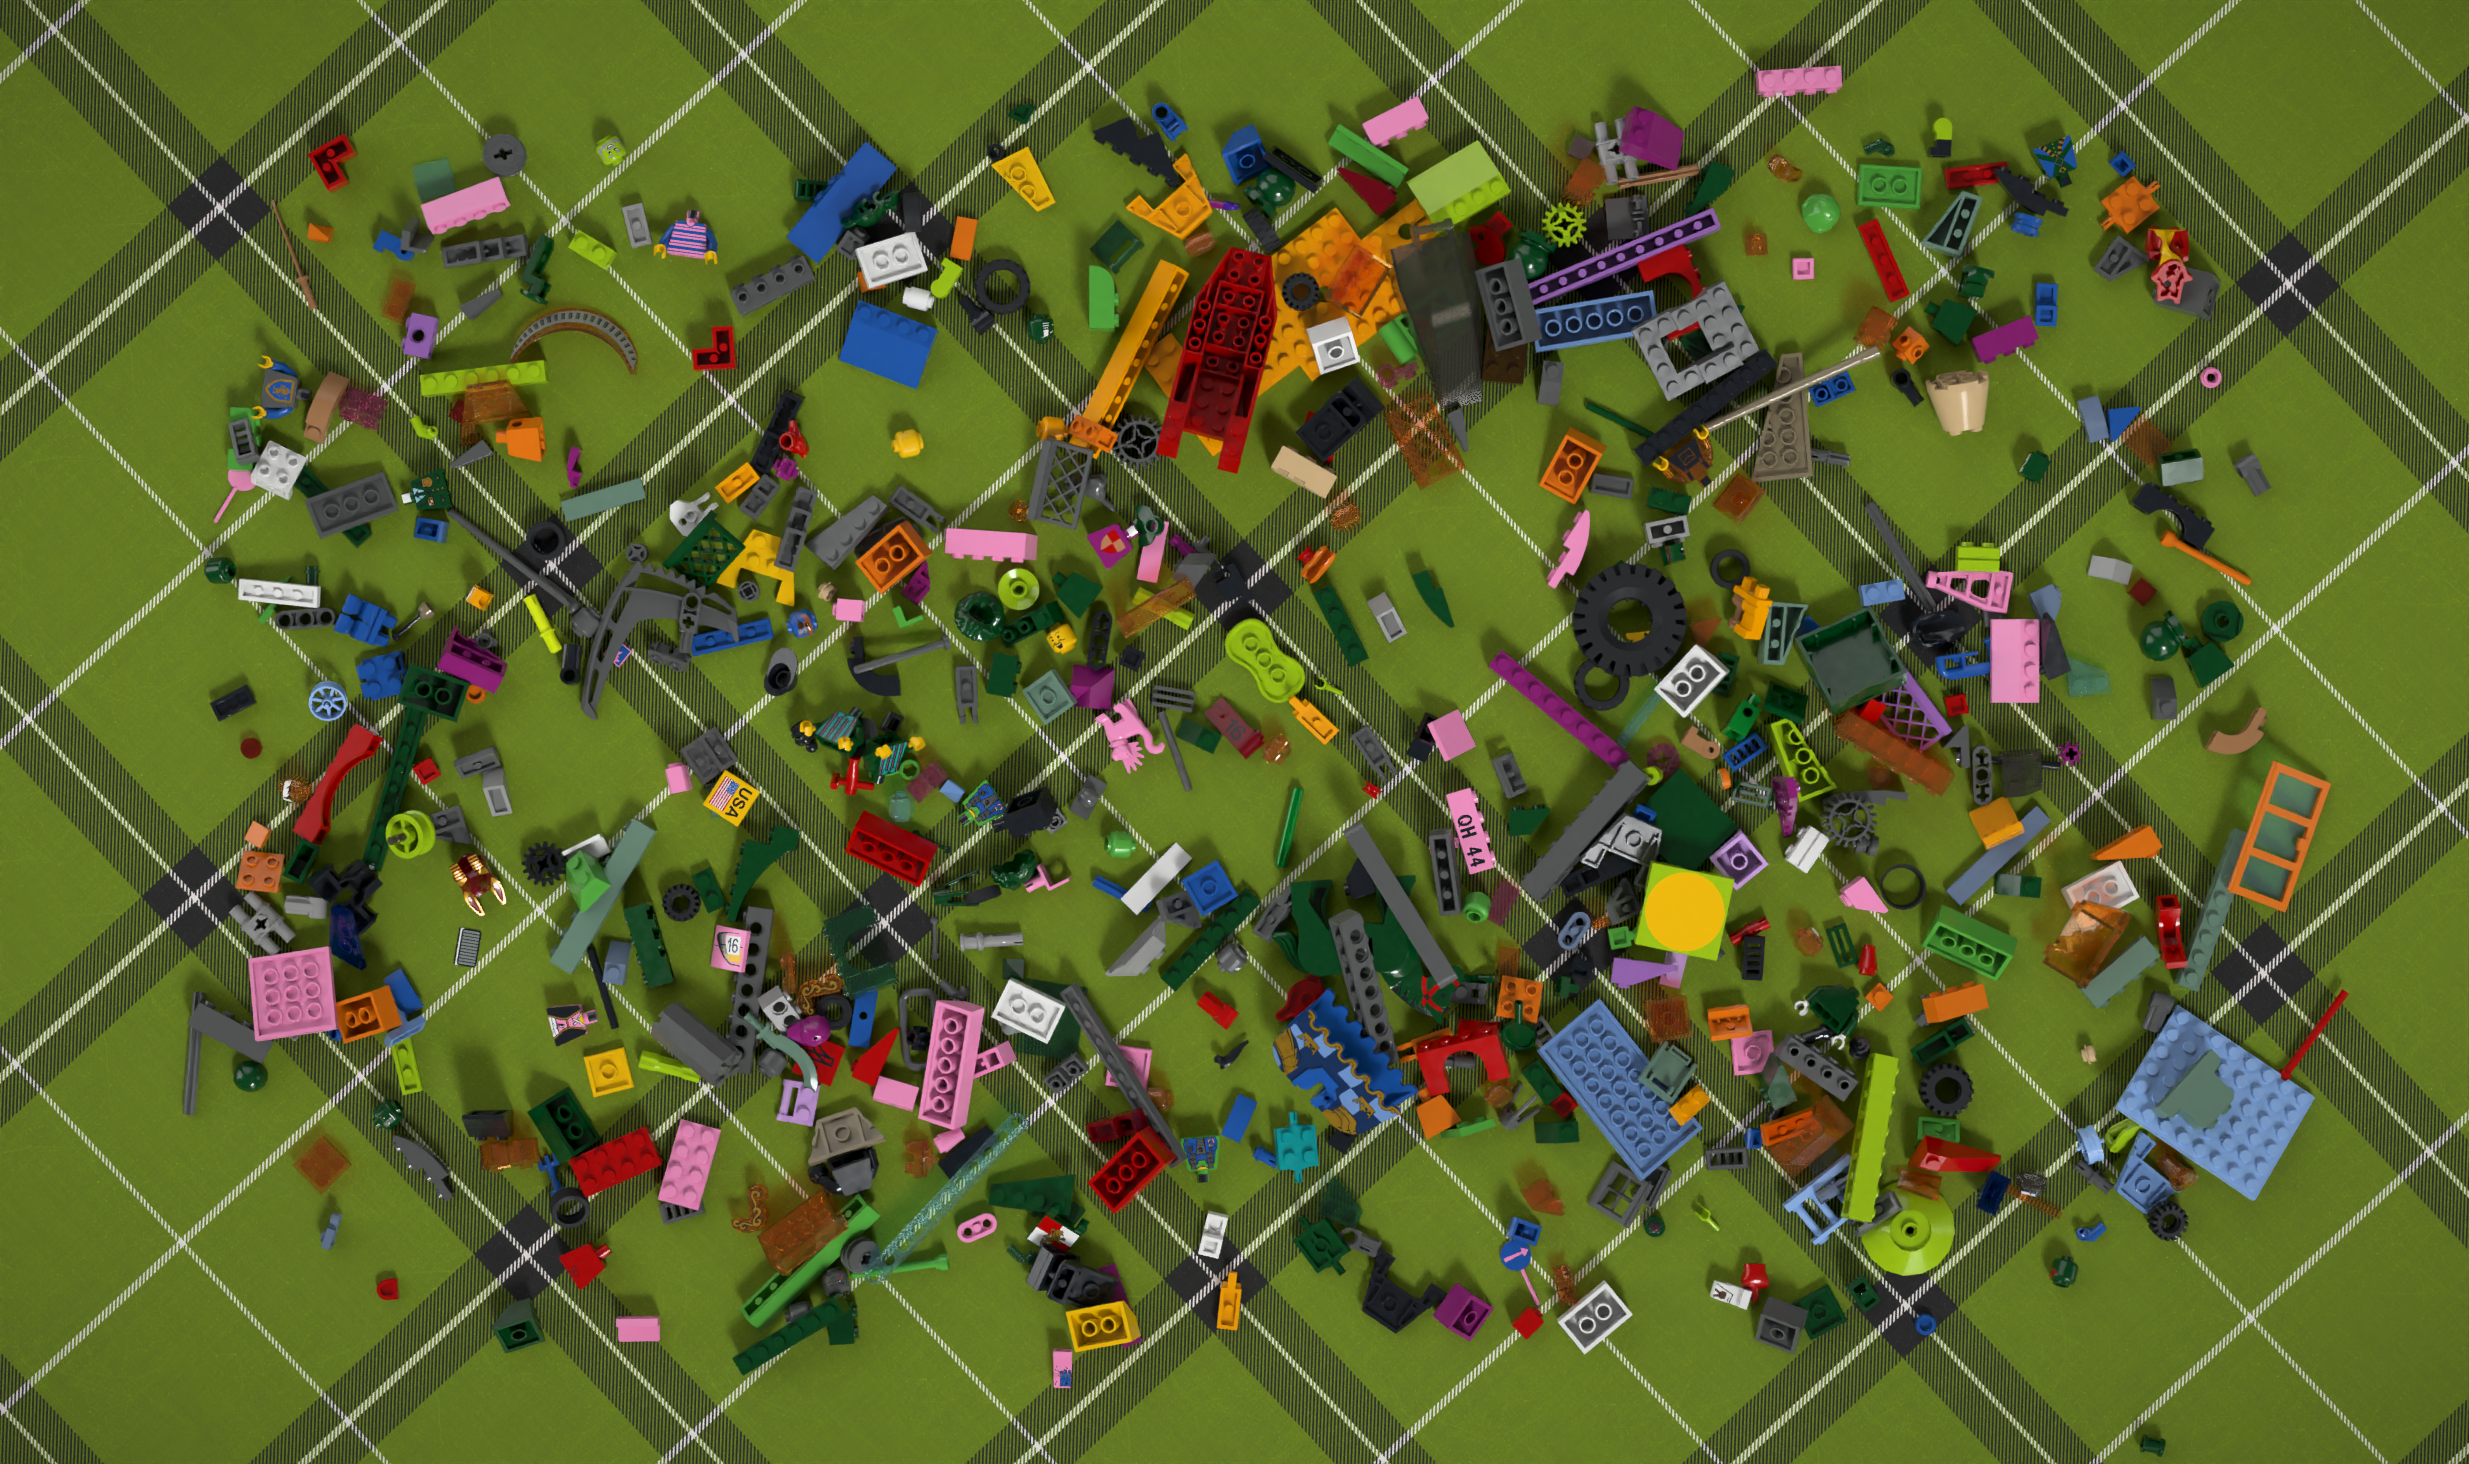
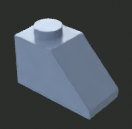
(2045, 600)
(617, 963)

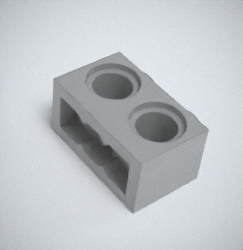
(778, 1011)

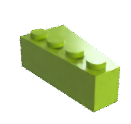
(1798, 759)

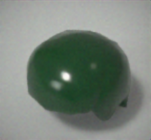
(250, 1076)

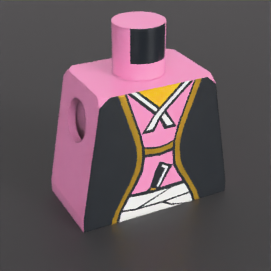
(569, 1022)

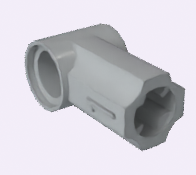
(309, 905)

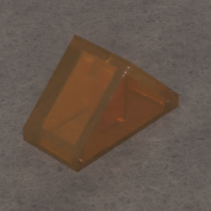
(1703, 630)

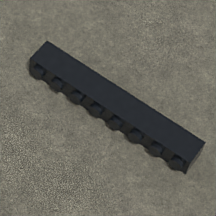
(1704, 407)

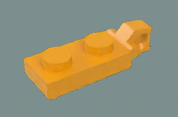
(1313, 719)
(1229, 1303)

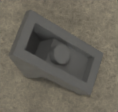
(1961, 740)

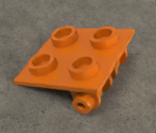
(260, 871)
(1519, 989)

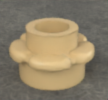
(826, 591)
(2089, 1054)

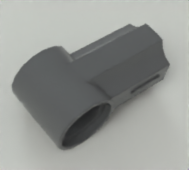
(2249, 469)
(2159, 1006)

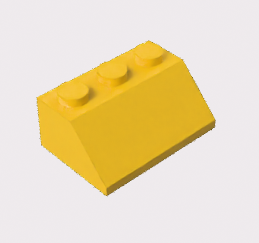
(1102, 1326)

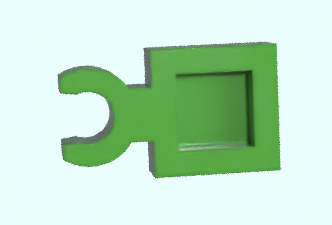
(1620, 937)

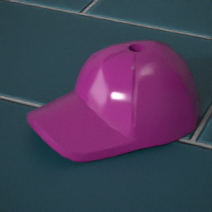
(808, 1028)

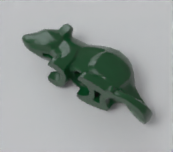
(869, 212)

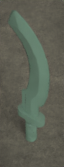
(789, 1047)

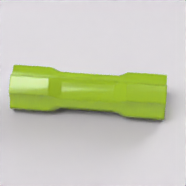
(1178, 616)
(657, 1062)

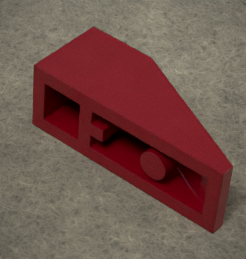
(1372, 192)

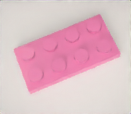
(689, 1164)

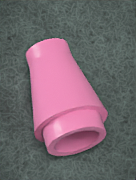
(947, 1140)

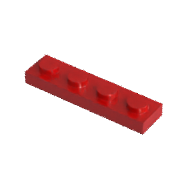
(1883, 260)

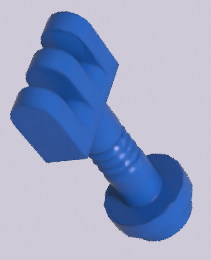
(550, 1167)

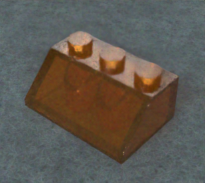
(1357, 281)

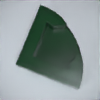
(1022, 113)

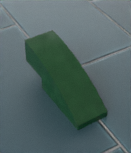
(1433, 597)
(1943, 1040)

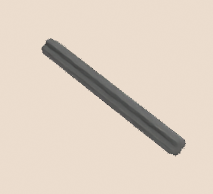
(1900, 556)
(193, 1061)

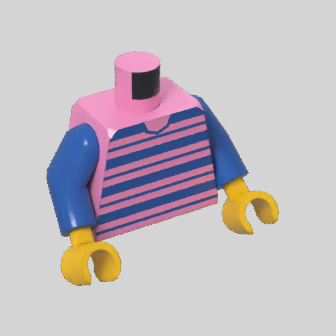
(689, 239)

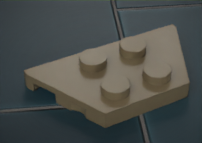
(842, 1135)

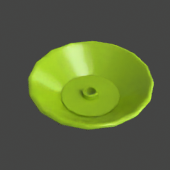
(1914, 1252)

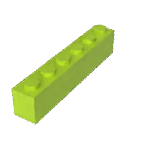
(456, 381)

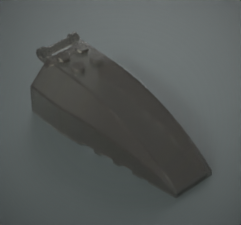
(1443, 309)

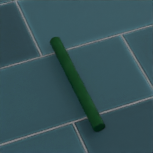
(1618, 420)

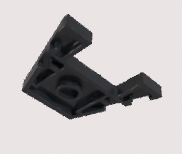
(1392, 1304)

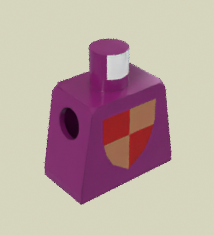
(1113, 543)

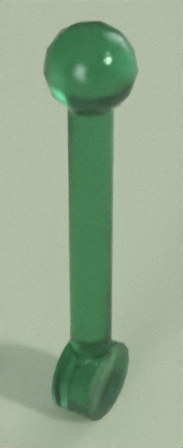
(947, 849)

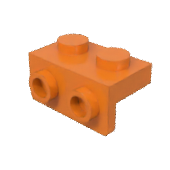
(1729, 1022)

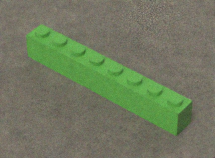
(783, 1290)

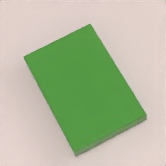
(1889, 186)

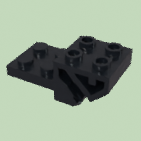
(1340, 419)
(1068, 1279)

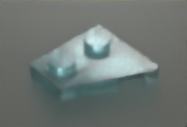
(2086, 679)

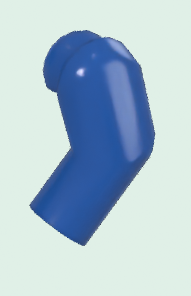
(2089, 1234)

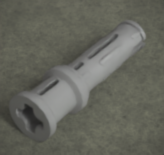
(979, 941)

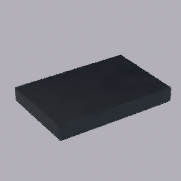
(1293, 169)

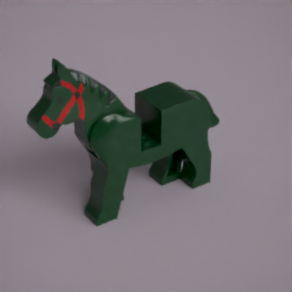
(1391, 947)

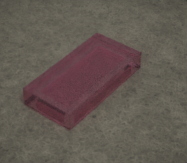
(1502, 902)

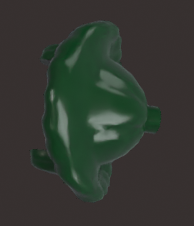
(980, 616)

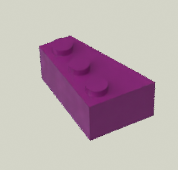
(471, 663)

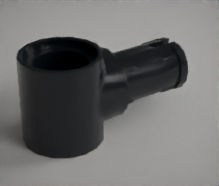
(979, 318)
(1906, 388)

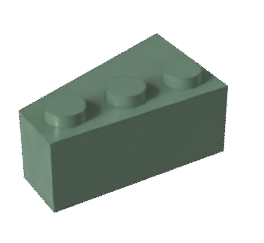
(1954, 227)
(1779, 632)

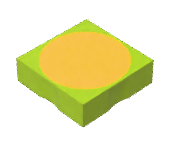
(1684, 910)

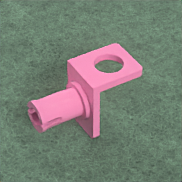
(1043, 878)

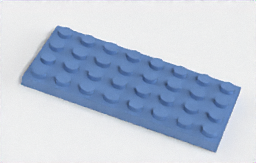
(1601, 1072)

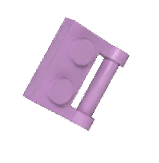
(805, 1103)

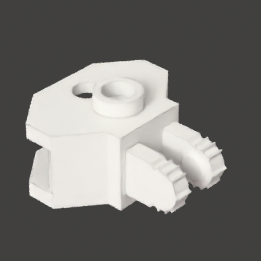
(690, 512)

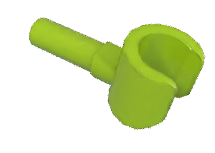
(1329, 687)
(1705, 1216)

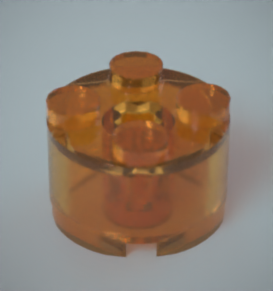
(1875, 329)

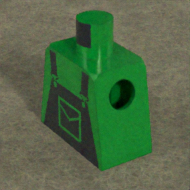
(1739, 725)

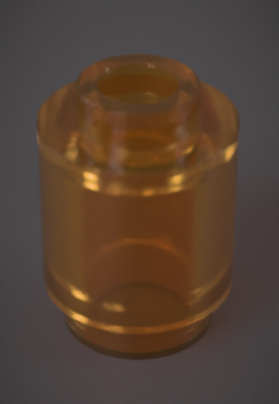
(1199, 244)

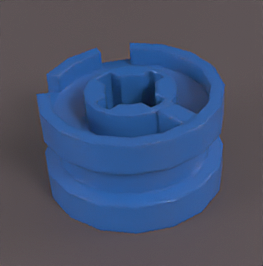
(2026, 224)

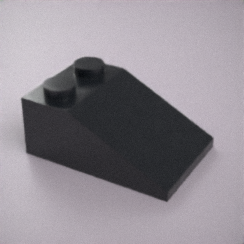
(489, 1124)

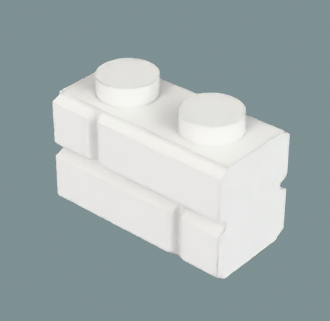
(1806, 848)

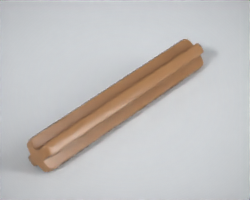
(1660, 176)

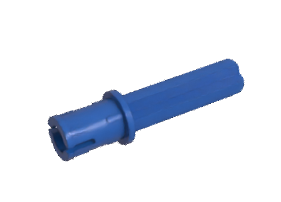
(1114, 889)

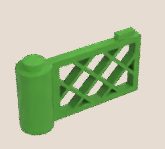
(1399, 341)

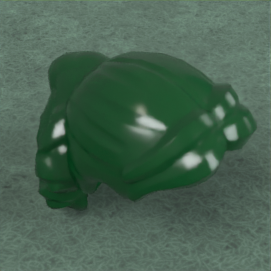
(1015, 872)

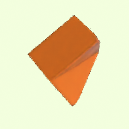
(320, 233)

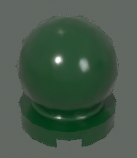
(1272, 191)
(1532, 251)
(2162, 638)

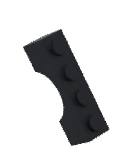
(2193, 529)

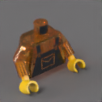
(1690, 461)

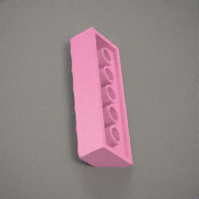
(951, 1063)

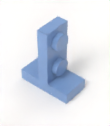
(404, 1031)

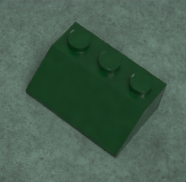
(564, 1125)

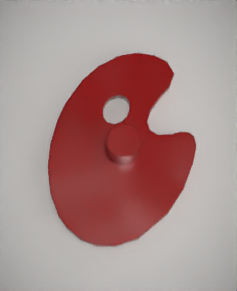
(1491, 248)

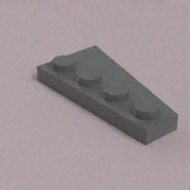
(844, 535)

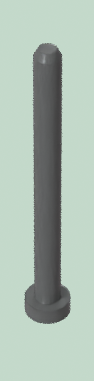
(944, 642)

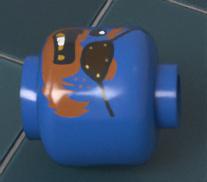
(802, 623)

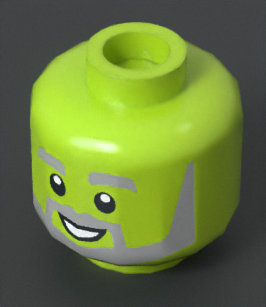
(610, 150)

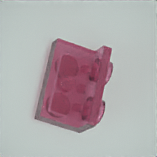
(362, 408)

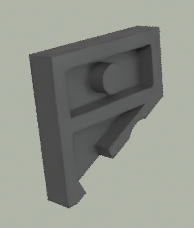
(1623, 901)

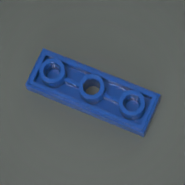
(862, 1028)

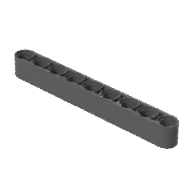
(1400, 904)

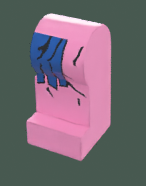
(1062, 1367)

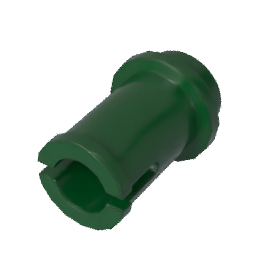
(312, 576)

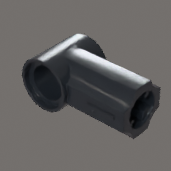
(571, 662)

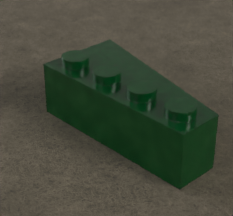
(649, 944)

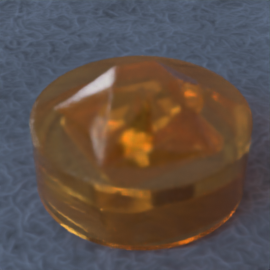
(1018, 511)

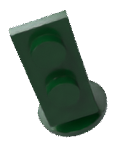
(534, 268)

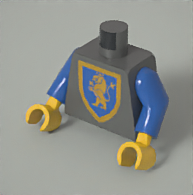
(280, 390)

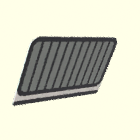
(467, 947)

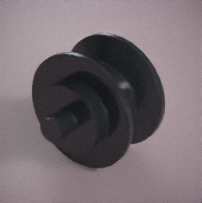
(1859, 1048)

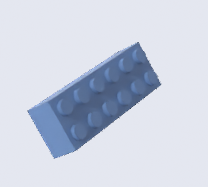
(1592, 321)

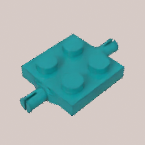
(1296, 1147)

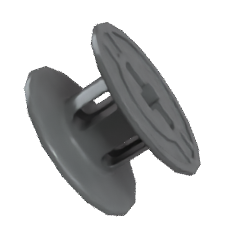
(494, 148)

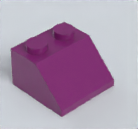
(1462, 1312)

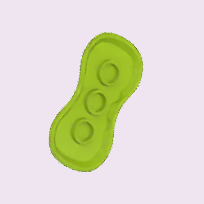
(1275, 672)

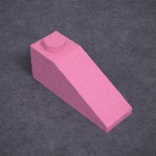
(994, 1059)

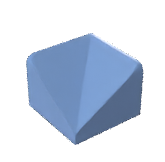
(952, 790)

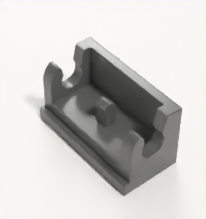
(1509, 775)
(1659, 1179)

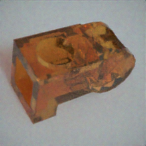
(1564, 1284)

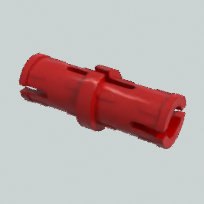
(1749, 930)

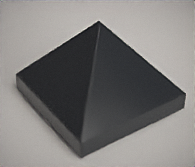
(891, 722)

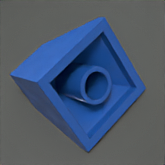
(1245, 155)

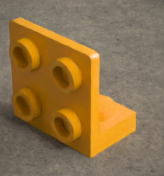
(1996, 822)

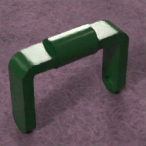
(1482, 978)

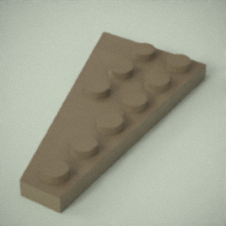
(1786, 434)

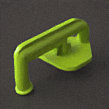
(2126, 1134)

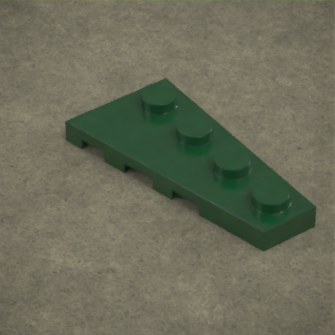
(1035, 1194)

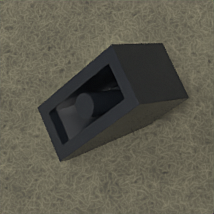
(1423, 740)
(1358, 881)

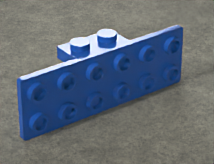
(856, 181)

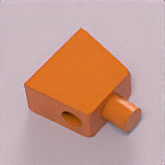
(524, 438)
(1435, 1113)

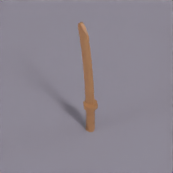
(303, 280)

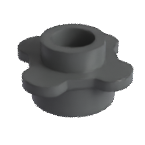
(486, 634)

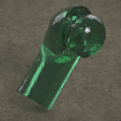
(1020, 1256)

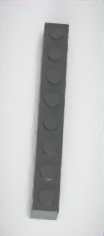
(1588, 827)

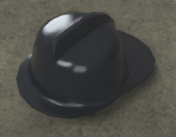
(781, 673)

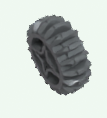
(1120, 446)
(1845, 828)

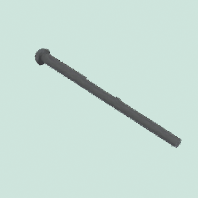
(541, 580)

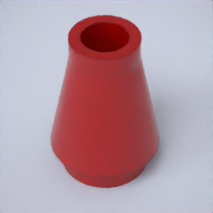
(1868, 963)

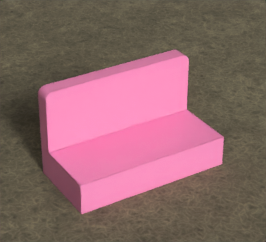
(638, 1328)

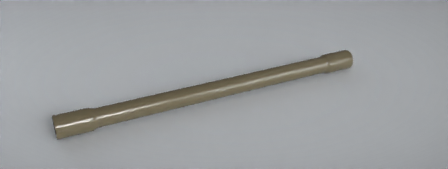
(1722, 419)

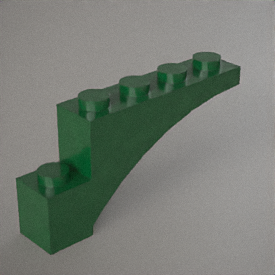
(755, 860)

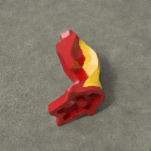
(2171, 250)

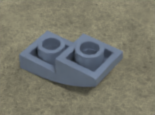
(2093, 418)

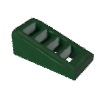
(798, 187)
(1722, 655)

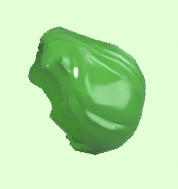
(1820, 212)

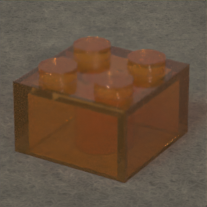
(1584, 180)
(1667, 1018)

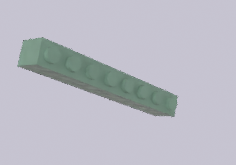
(618, 871)
(2211, 916)

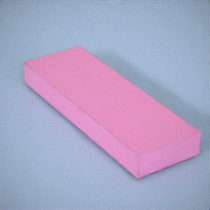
(1152, 557)

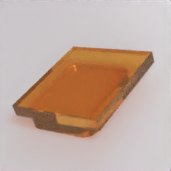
(2147, 443)

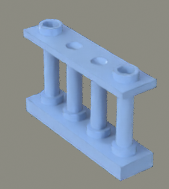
(1808, 1191)

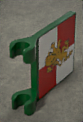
(1055, 1231)

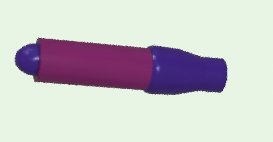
(1225, 205)

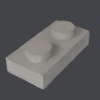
(637, 225)

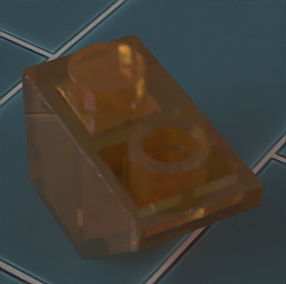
(1540, 1198)

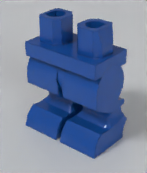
(371, 622)

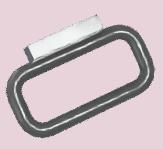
(904, 1023)

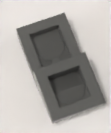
(760, 497)

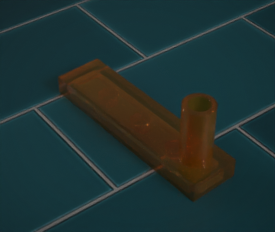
(1154, 607)

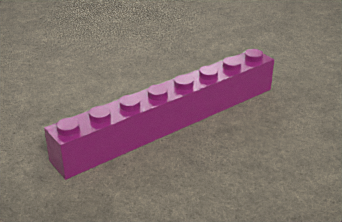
(1558, 710)

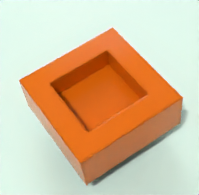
(1878, 997)

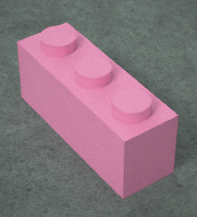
(1395, 123)

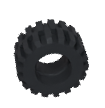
(1963, 1094)

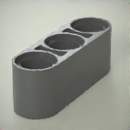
(296, 619)

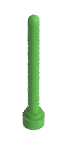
(940, 1262)

